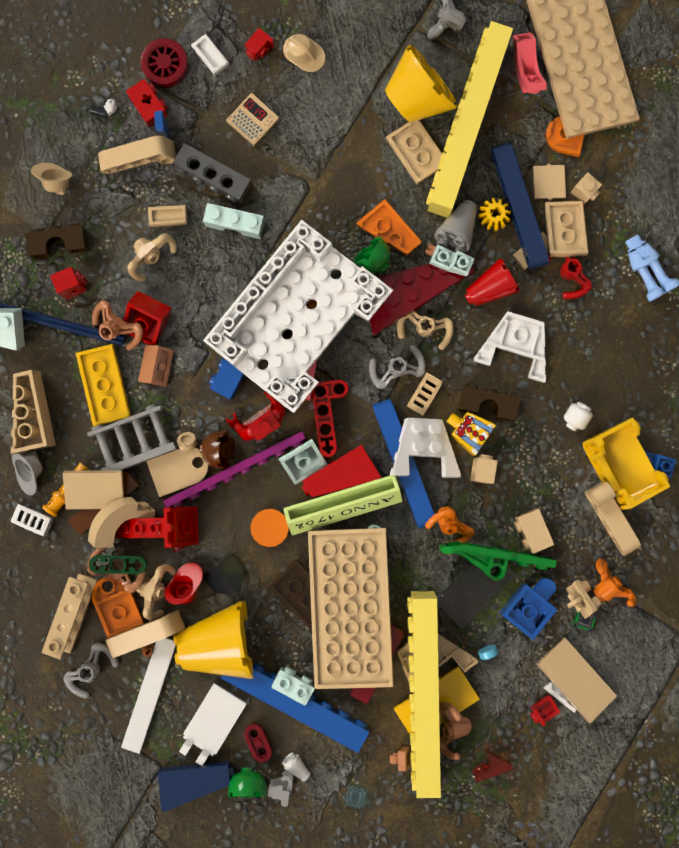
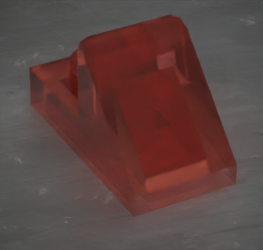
(496, 767)

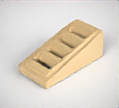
(432, 379)

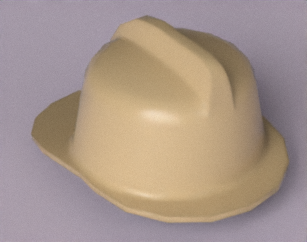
(304, 53)
(52, 177)

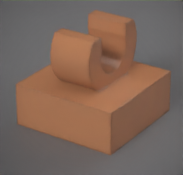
(402, 758)

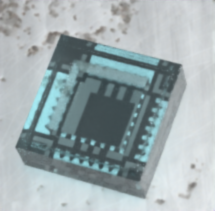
(355, 796)

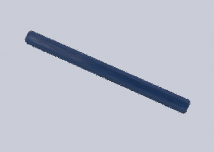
(65, 325)

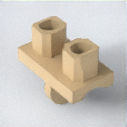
(581, 600)

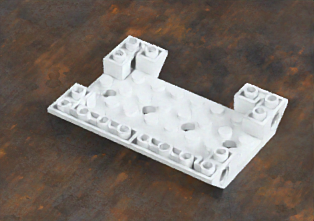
(278, 302)

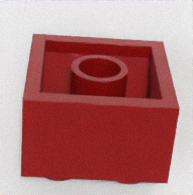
(149, 314)

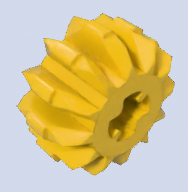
(501, 217)

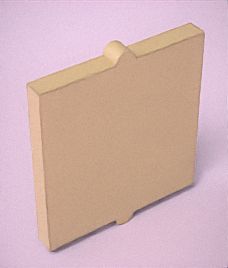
(549, 182)

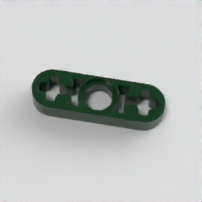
(103, 569)

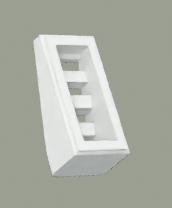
(46, 523)

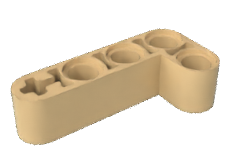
(137, 154)
(603, 502)
(145, 634)

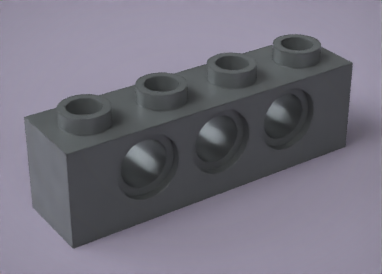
(189, 156)

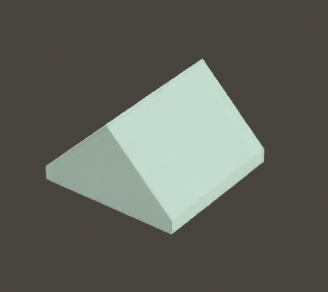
(303, 461)

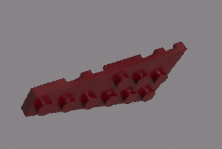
(411, 291)

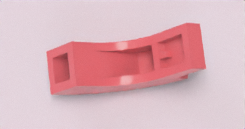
(526, 64)

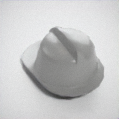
(27, 470)

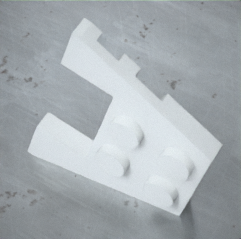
(519, 336)
(424, 439)

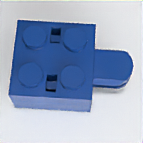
(529, 606)

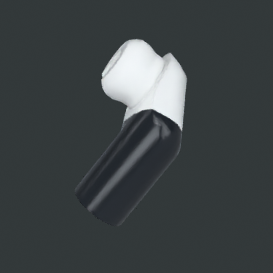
(104, 111)

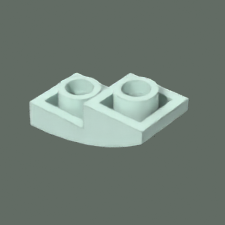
(451, 261)

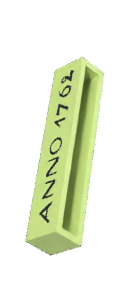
(342, 505)

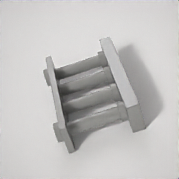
(147, 452)

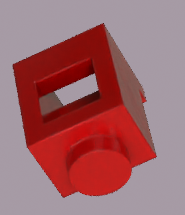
(258, 45)

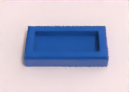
(161, 124)

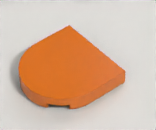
(558, 141)

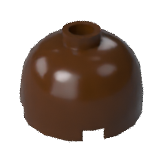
(218, 449)

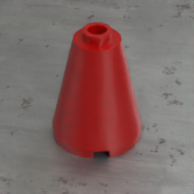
(492, 285)

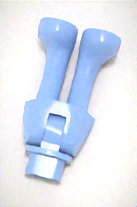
(644, 255)

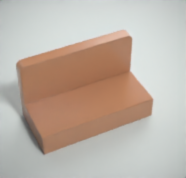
(156, 365)

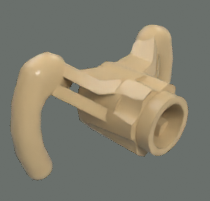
(149, 253)
(426, 326)
(154, 590)

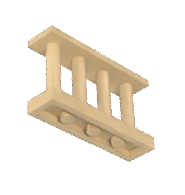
(69, 616)

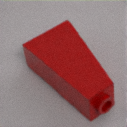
(347, 471)

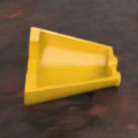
(216, 644)

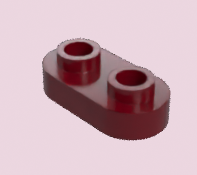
(257, 742)

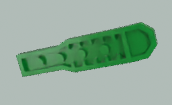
(488, 557)

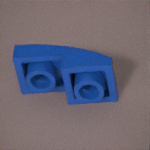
(662, 463)

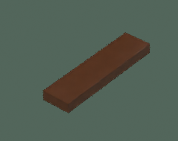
(83, 519)

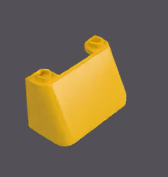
(624, 464)

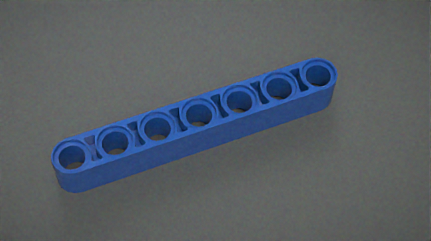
(412, 483)

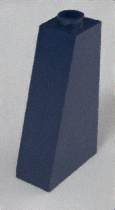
(191, 781)

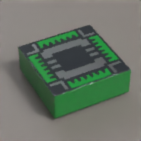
(585, 624)

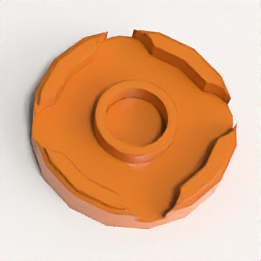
(269, 527)

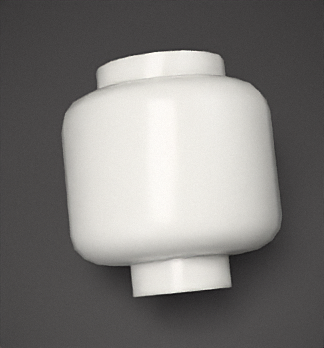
(578, 416)

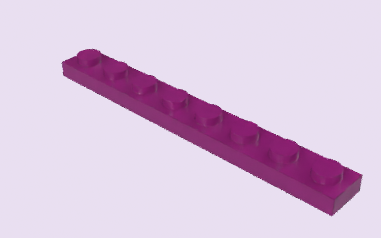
(228, 474)

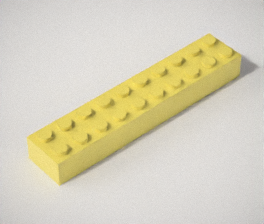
(468, 119)
(425, 696)

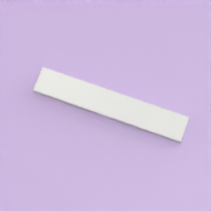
(148, 695)

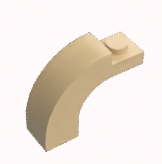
(112, 516)

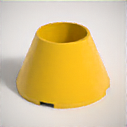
(418, 88)

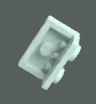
(293, 686)

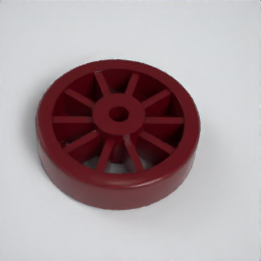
(164, 63)

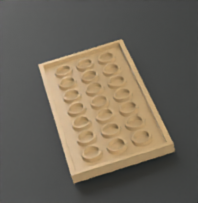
(583, 65)
(350, 608)

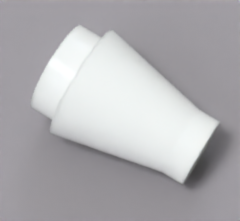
(295, 766)

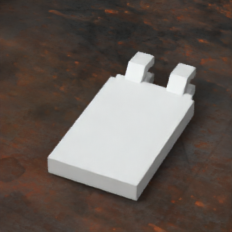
(212, 722)

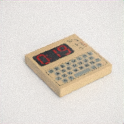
(252, 119)

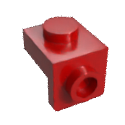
(544, 710)

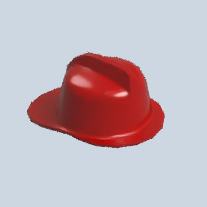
(184, 584)

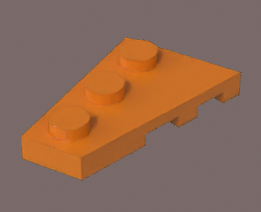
(387, 224)

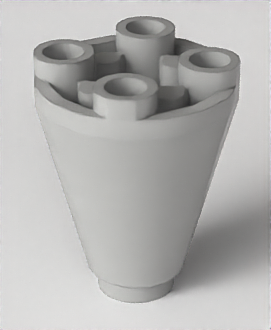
(458, 228)

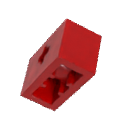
(140, 94)
(69, 283)

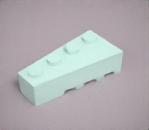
(11, 328)

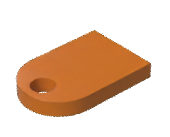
(116, 608)

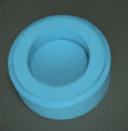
(488, 652)

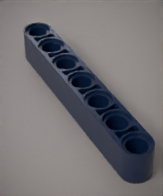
(519, 205)

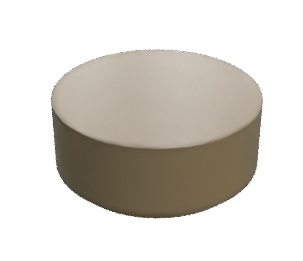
(186, 441)

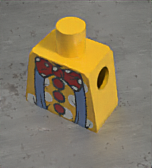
(470, 431)

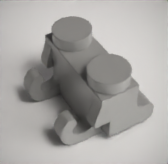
(281, 788)

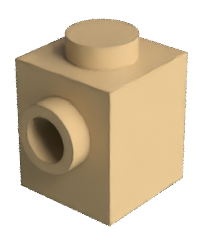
(586, 188)

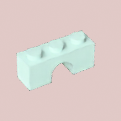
(227, 218)

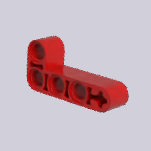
(327, 419)

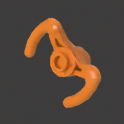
(450, 524)
(611, 586)

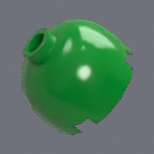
(374, 257)
(247, 784)

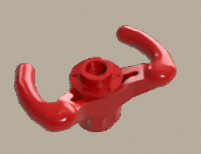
(570, 271)

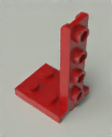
(177, 527)

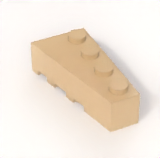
(31, 416)

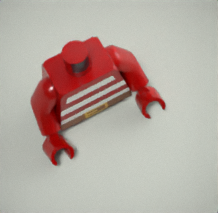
(260, 423)

